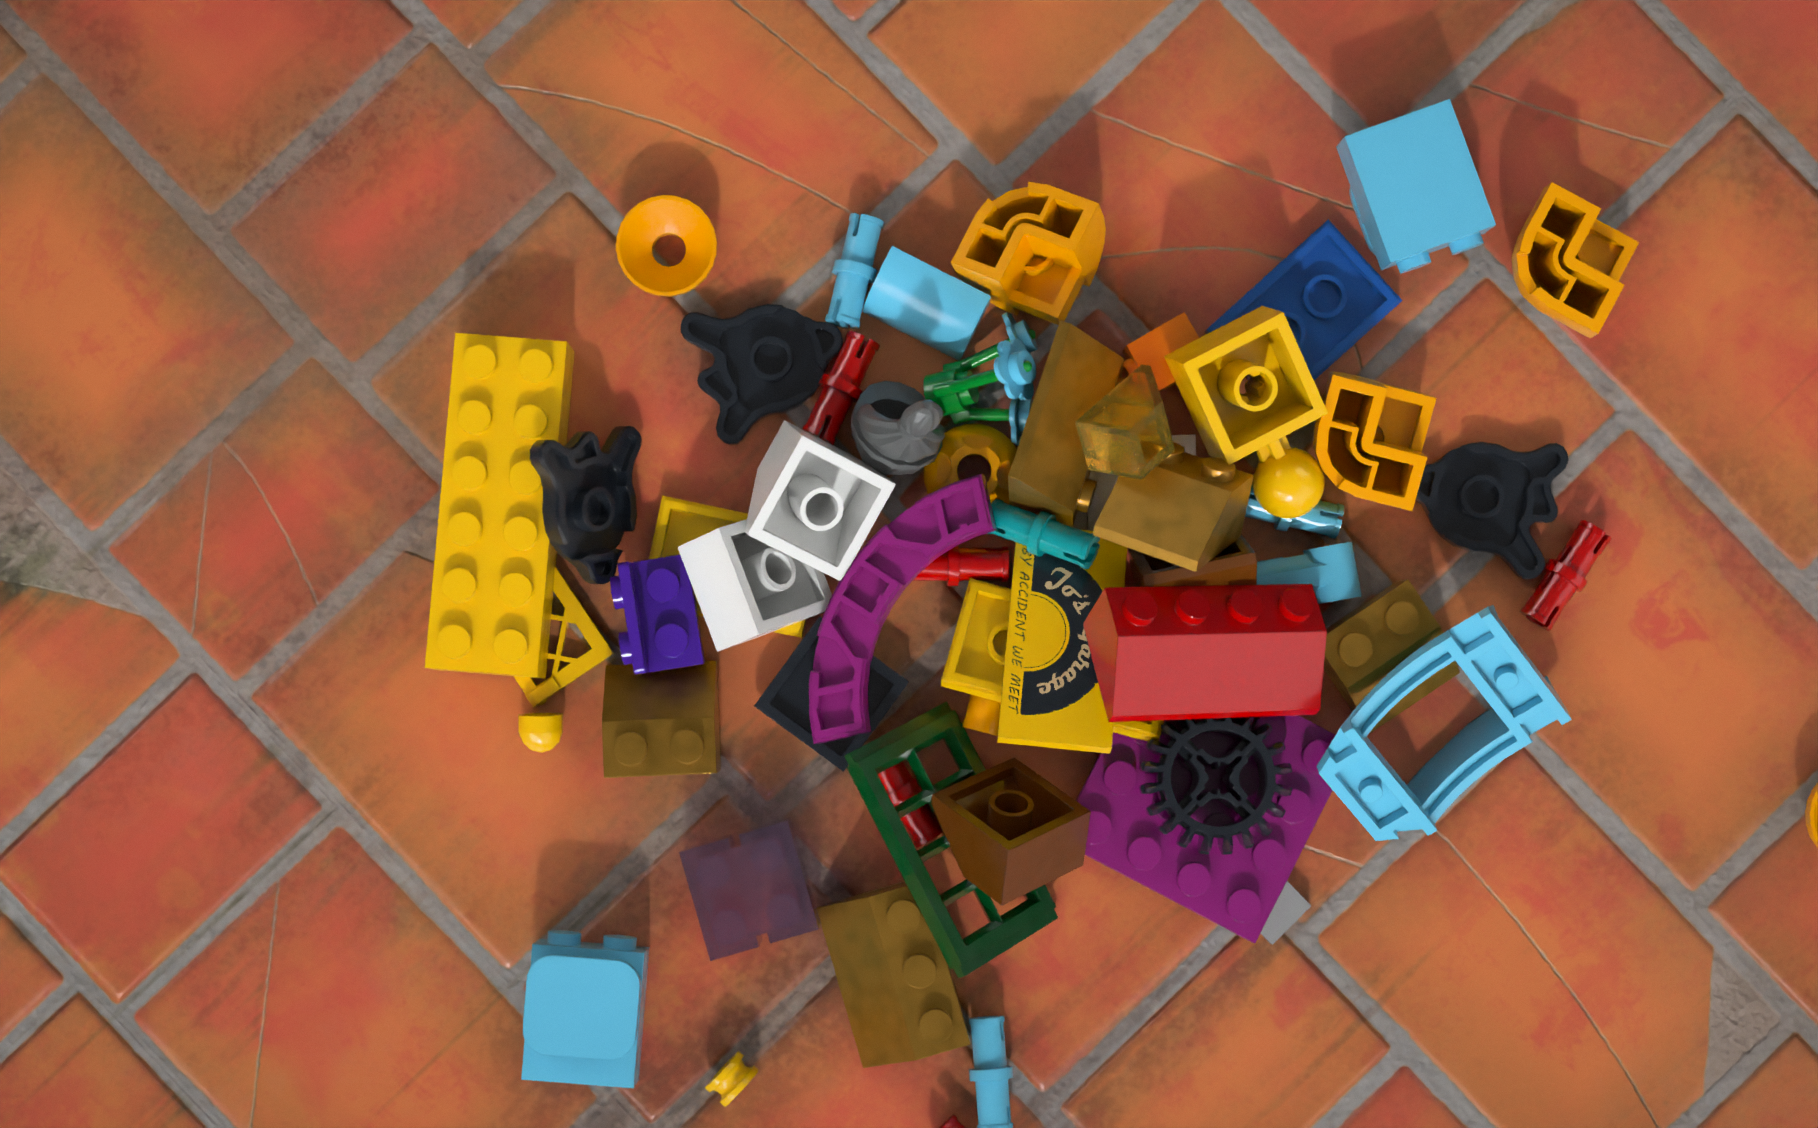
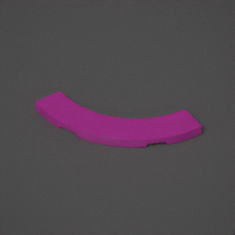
(870, 590)

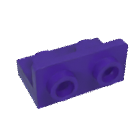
(658, 615)

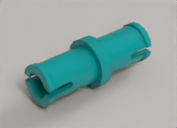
(1044, 534)

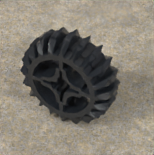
(1234, 798)

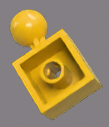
(1275, 404)

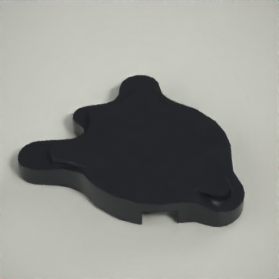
(762, 363)
(588, 497)
(1490, 497)

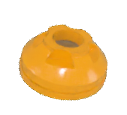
(658, 218)
(967, 441)

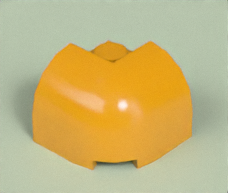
(1033, 250)
(1570, 261)
(1373, 438)

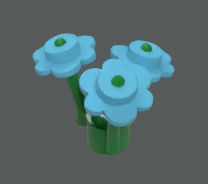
(958, 388)

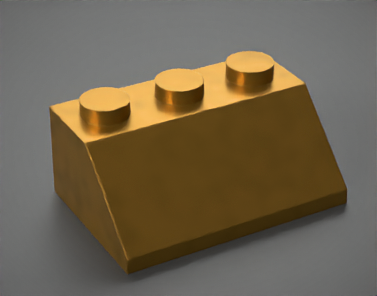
(1050, 461)
(892, 977)

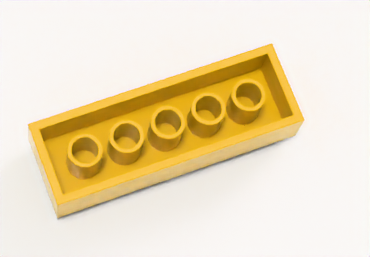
(491, 537)

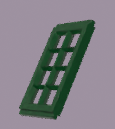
(903, 744)

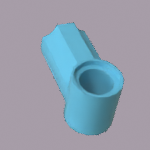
(1328, 568)

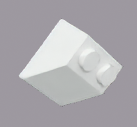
(815, 501)
(749, 585)

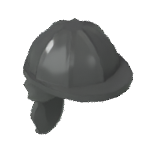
(896, 428)

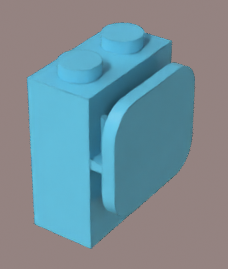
(1415, 187)
(585, 1010)

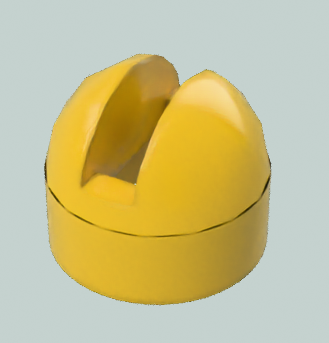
(540, 730)

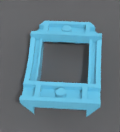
(1507, 680)

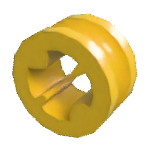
(731, 1078)

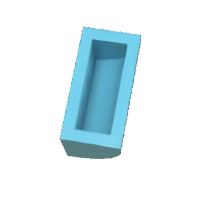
(926, 303)

